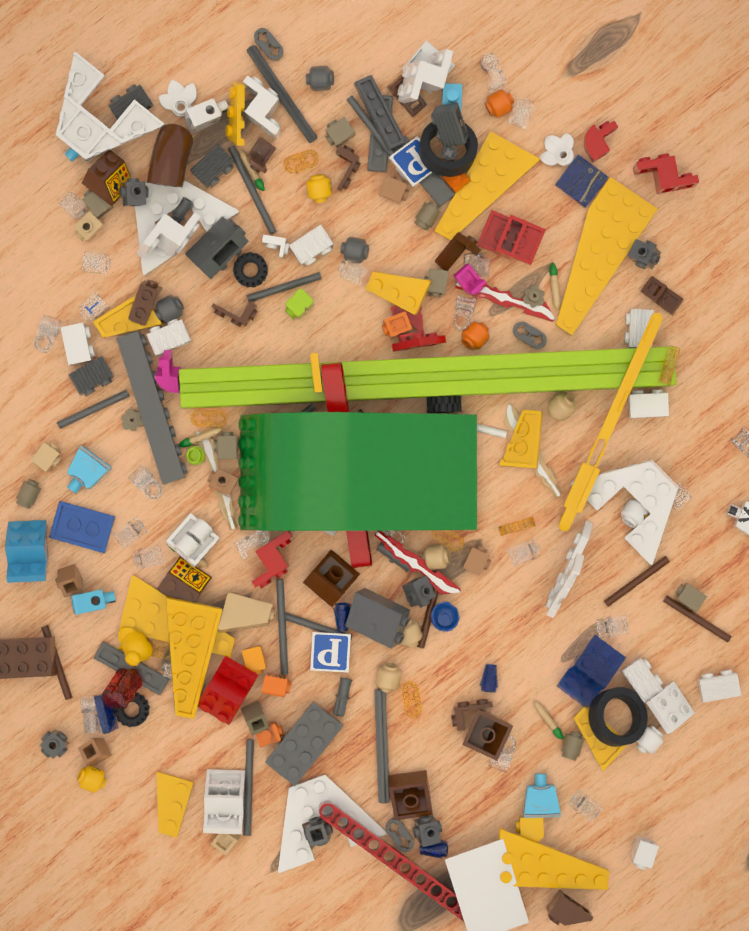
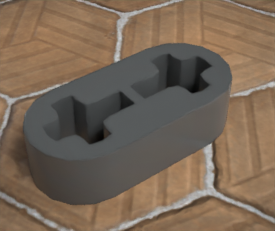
(265, 47)
(532, 331)
(403, 832)

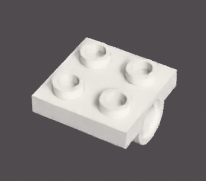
(192, 539)
(670, 707)

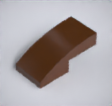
(662, 295)

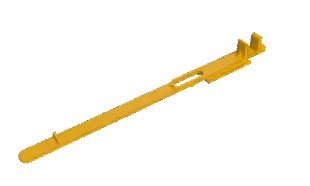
(588, 473)

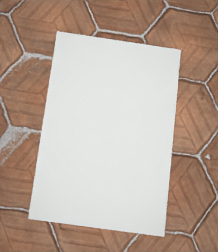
(482, 896)

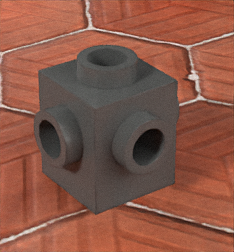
(135, 198)
(644, 254)
(419, 591)
(60, 740)
(427, 830)
(318, 837)

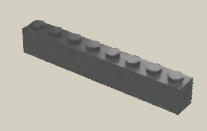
(151, 408)

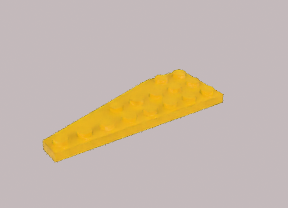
(606, 238)

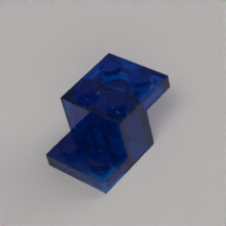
(591, 671)

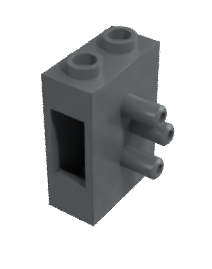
(217, 247)
(378, 618)

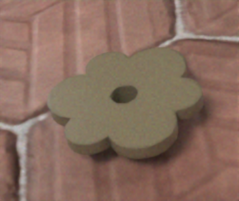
(529, 299)
(127, 424)

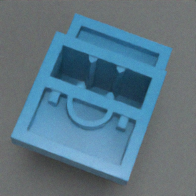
(26, 551)

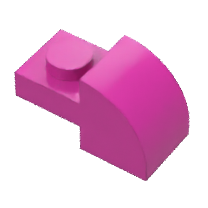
(168, 375)

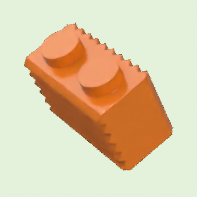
(276, 685)

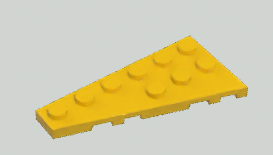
(491, 174)
(147, 614)
(191, 641)
(547, 867)

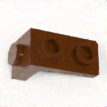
(347, 154)
(260, 155)
(455, 249)
(144, 301)
(249, 314)
(457, 719)

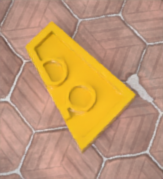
(237, 105)
(400, 290)
(117, 321)
(525, 442)
(603, 753)
(172, 802)

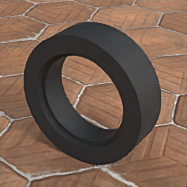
(443, 167)
(638, 711)

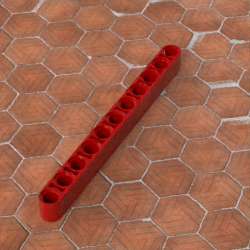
(337, 401)
(394, 863)

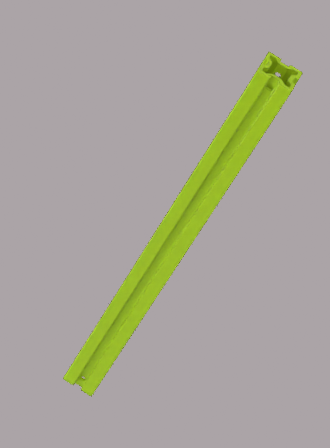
(422, 377)

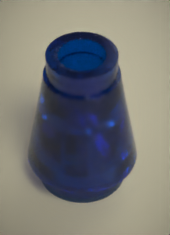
(341, 614)
(489, 679)
(437, 850)

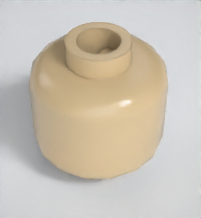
(562, 406)
(436, 556)
(412, 634)
(388, 677)

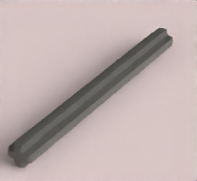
(283, 96)
(382, 746)

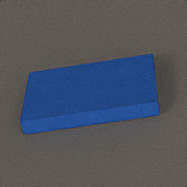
(82, 527)

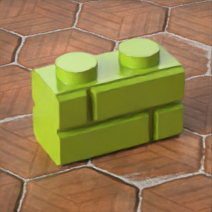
(299, 304)

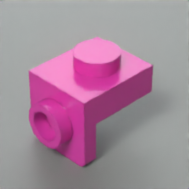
(469, 280)

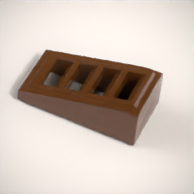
(391, 87)

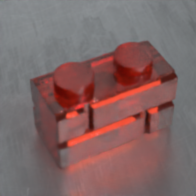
(122, 688)

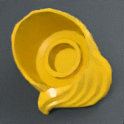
(134, 646)

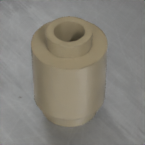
(427, 215)
(28, 493)
(572, 745)

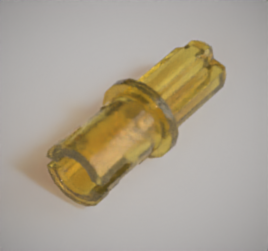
(669, 365)

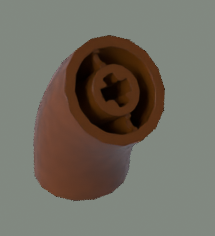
(170, 156)

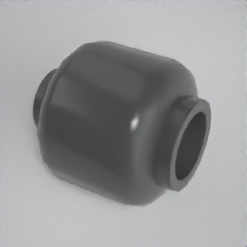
(320, 78)
(355, 249)
(169, 308)

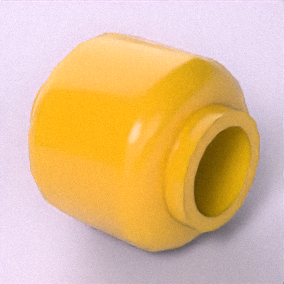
(319, 188)
(91, 778)

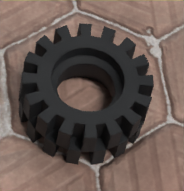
(250, 258)
(444, 404)
(139, 718)

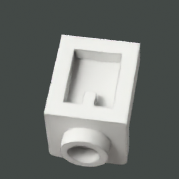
(272, 242)

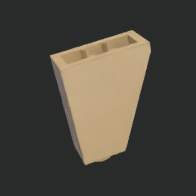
(244, 613)

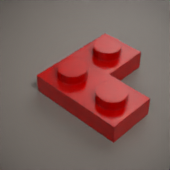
(418, 341)

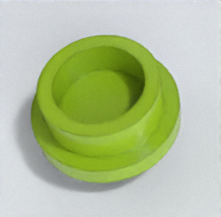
(195, 455)

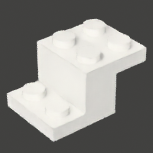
(424, 76)
(262, 107)
(169, 235)
(224, 801)

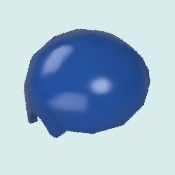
(444, 617)

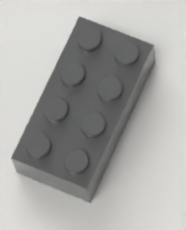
(304, 743)

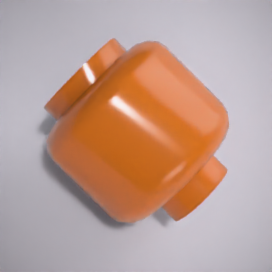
(499, 103)
(475, 336)

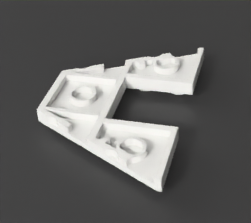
(84, 131)
(162, 201)
(652, 489)
(572, 569)
(303, 805)

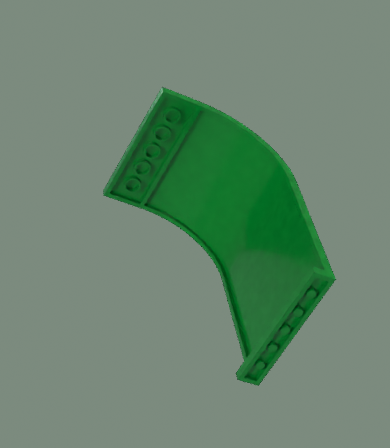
(357, 471)

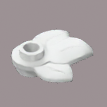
(178, 95)
(556, 148)

